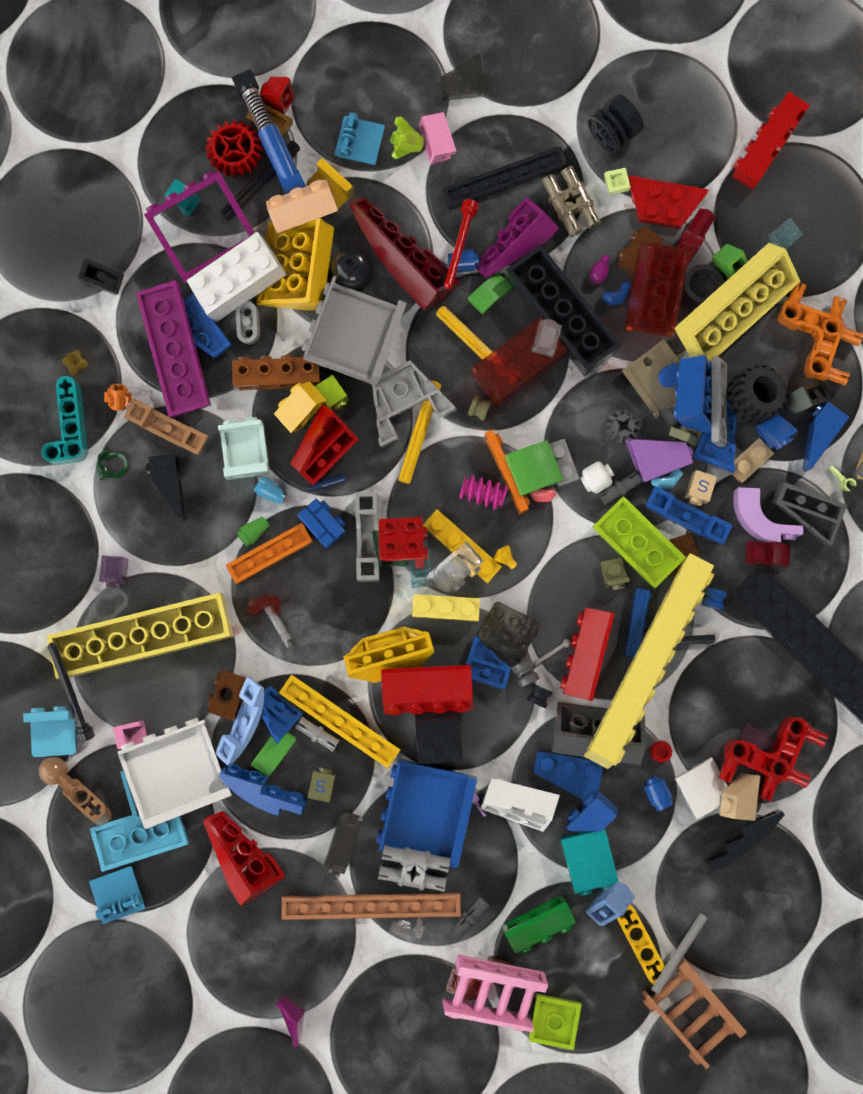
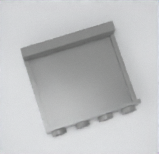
(352, 333)

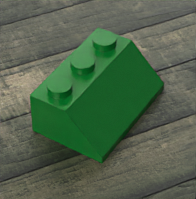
(539, 925)

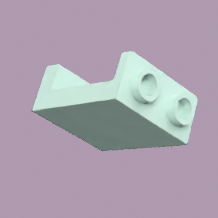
(244, 448)

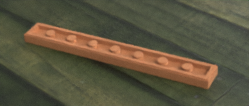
(371, 906)

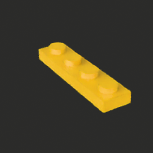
(453, 538)

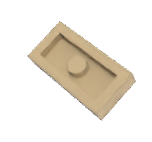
(751, 460)

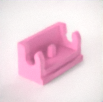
(437, 138)

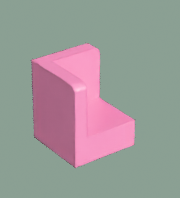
(130, 733)

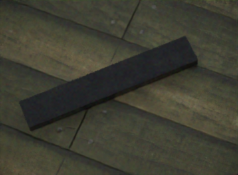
(505, 177)

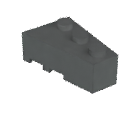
(812, 511)

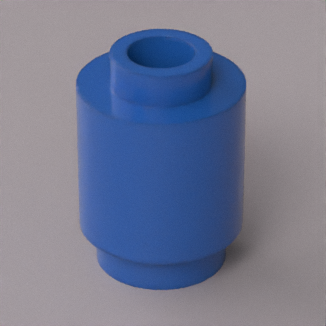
(467, 261)
(658, 793)

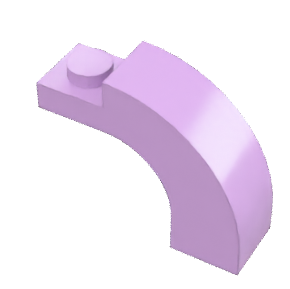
(751, 518)

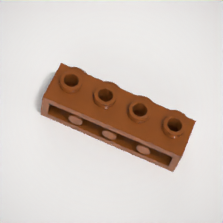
(273, 373)

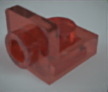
(472, 989)

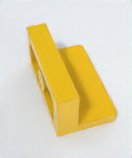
(340, 187)

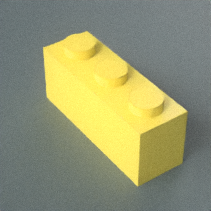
(446, 608)

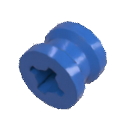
(714, 598)

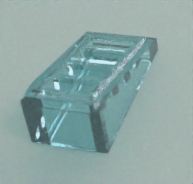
(419, 582)

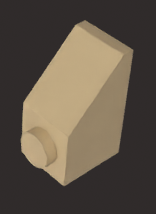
(741, 798)

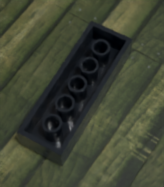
(555, 298)

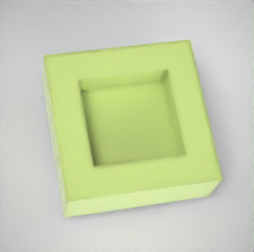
(617, 181)

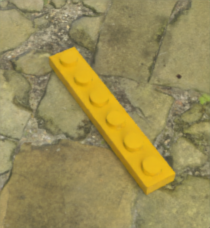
(339, 721)

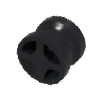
(539, 696)

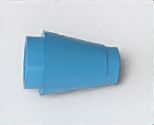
(269, 490)

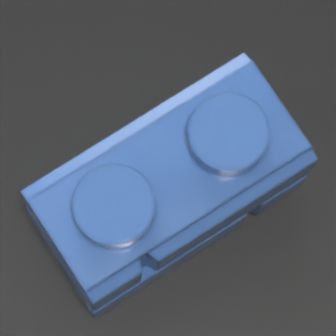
(610, 903)

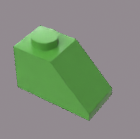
(729, 260)

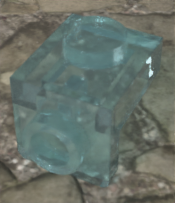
(786, 234)

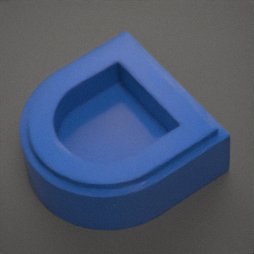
(667, 376)

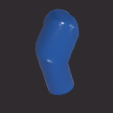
(617, 297)

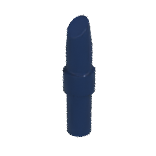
(327, 482)

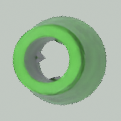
(252, 531)

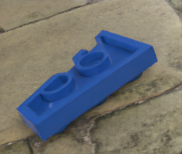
(205, 330)
(719, 456)
(570, 773)

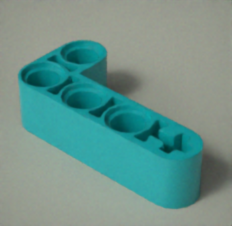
(68, 420)

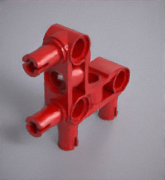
(784, 751)

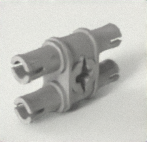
(409, 858)

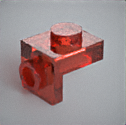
(258, 604)

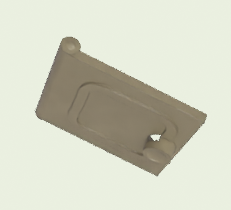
(645, 381)

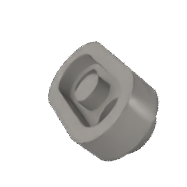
(247, 323)

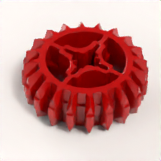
(226, 162)

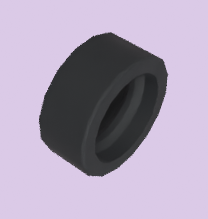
(702, 269)

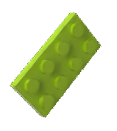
(638, 542)

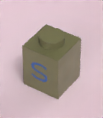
(322, 785)

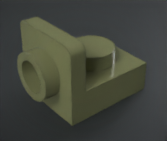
(686, 435)
(614, 573)

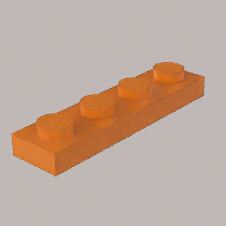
(494, 443)
(269, 553)

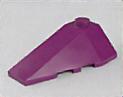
(525, 231)

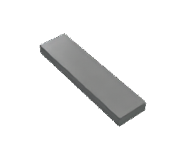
(719, 402)

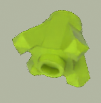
(405, 139)

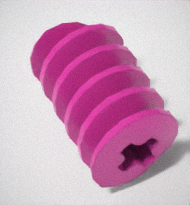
(483, 492)

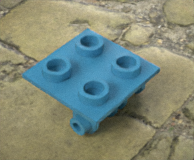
(359, 140)
(116, 895)

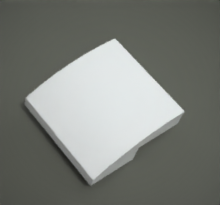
(702, 787)

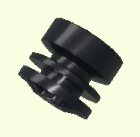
(615, 123)

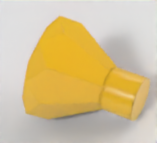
(505, 557)

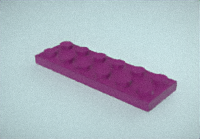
(173, 349)

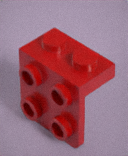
(403, 540)

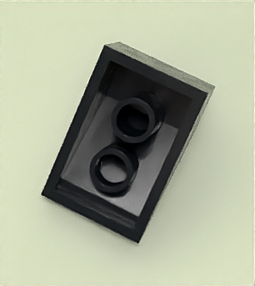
(438, 737)

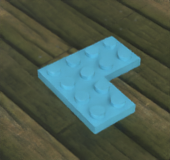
(128, 841)

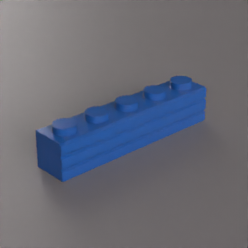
(637, 621)

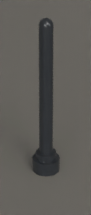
(83, 730)

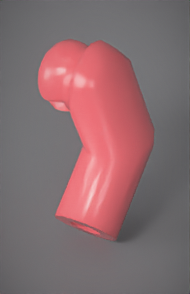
(544, 495)

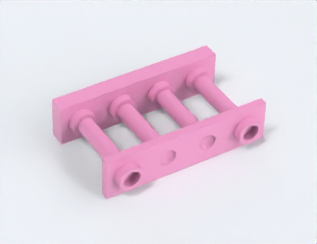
(500, 973)

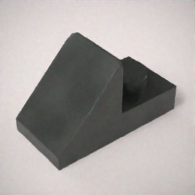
(100, 276)

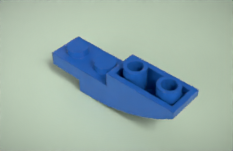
(254, 789)

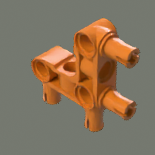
(814, 323)

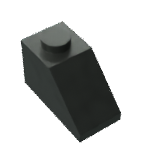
(806, 398)

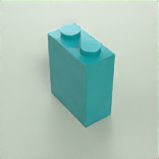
(589, 861)

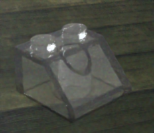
(455, 568)

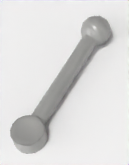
(566, 643)

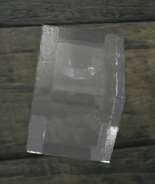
(546, 337)

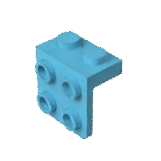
(52, 731)

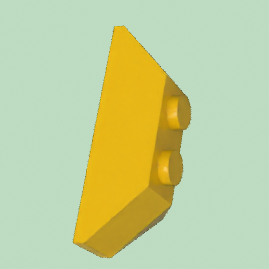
(388, 650)

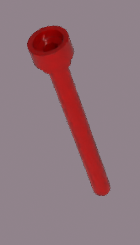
(469, 210)

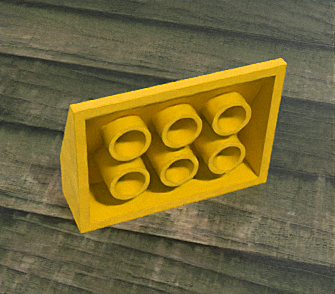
(305, 259)

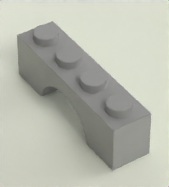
(366, 521)

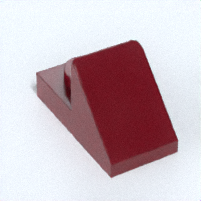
(767, 553)

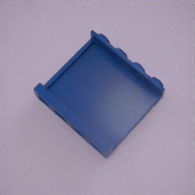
(427, 810)

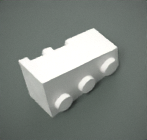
(520, 803)

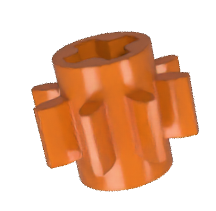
(118, 397)

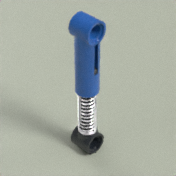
(268, 133)

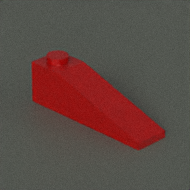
(244, 865)

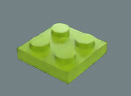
(555, 1021)

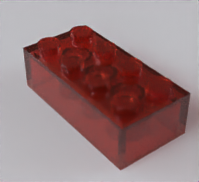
(656, 289)
(514, 365)

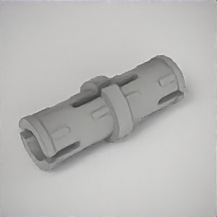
(317, 734)

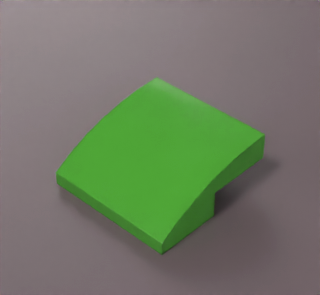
(534, 468)

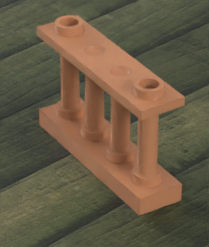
(715, 1009)

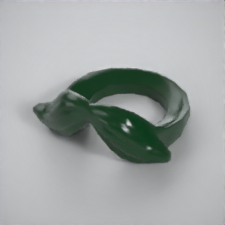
(103, 456)

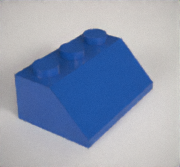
(694, 393)

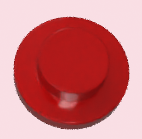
(660, 751)

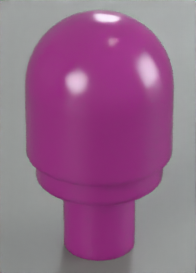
(600, 270)

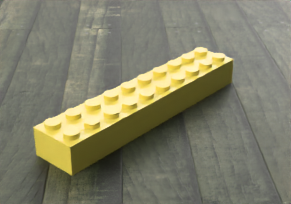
(648, 663)

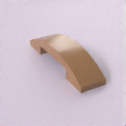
(166, 427)

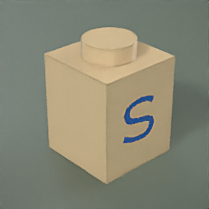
(700, 488)

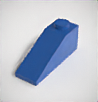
(821, 432)

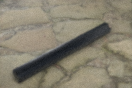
(256, 183)

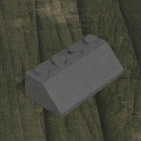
(577, 726)

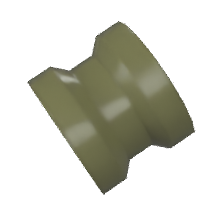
(479, 407)

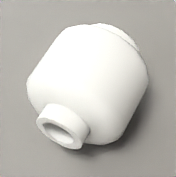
(597, 477)

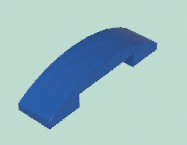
(688, 516)

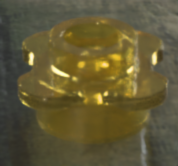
(70, 358)

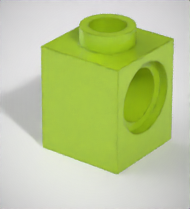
(333, 393)

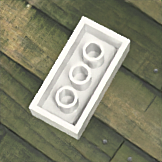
(236, 277)

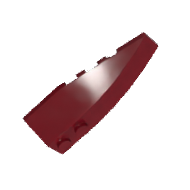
(412, 267)

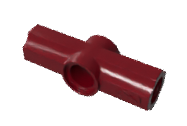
(695, 233)

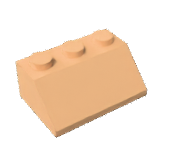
(301, 205)

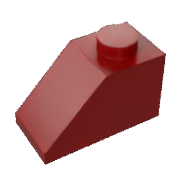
(277, 93)

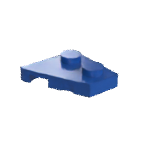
(486, 666)
(279, 714)

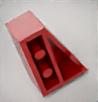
(322, 445)

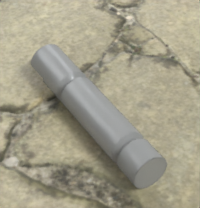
(278, 625)

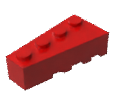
(770, 140)

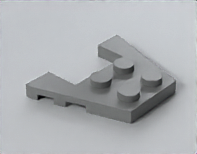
(401, 390)

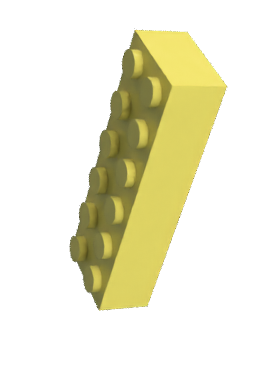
(738, 303)

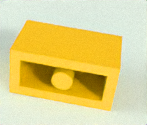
(299, 406)

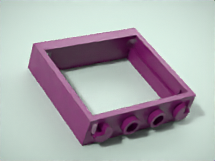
(173, 199)

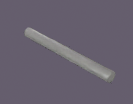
(679, 953)

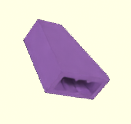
(658, 457)

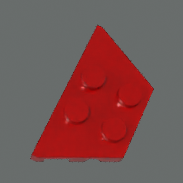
(664, 202)

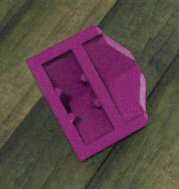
(293, 1017)

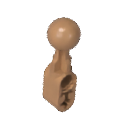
(54, 771)

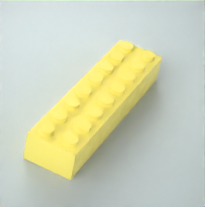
(143, 635)

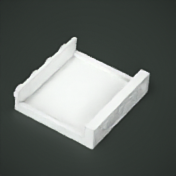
(173, 773)

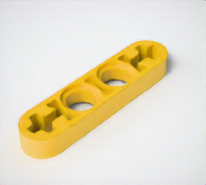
(640, 944)

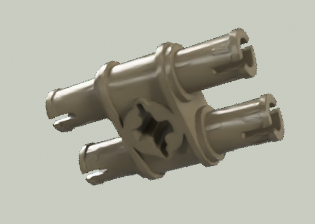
(567, 210)

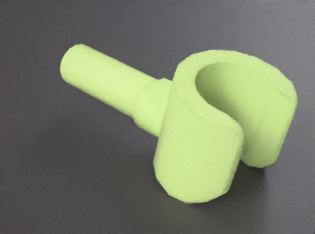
(842, 479)

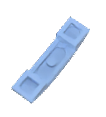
(245, 723)

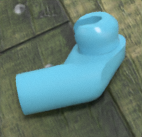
(667, 482)

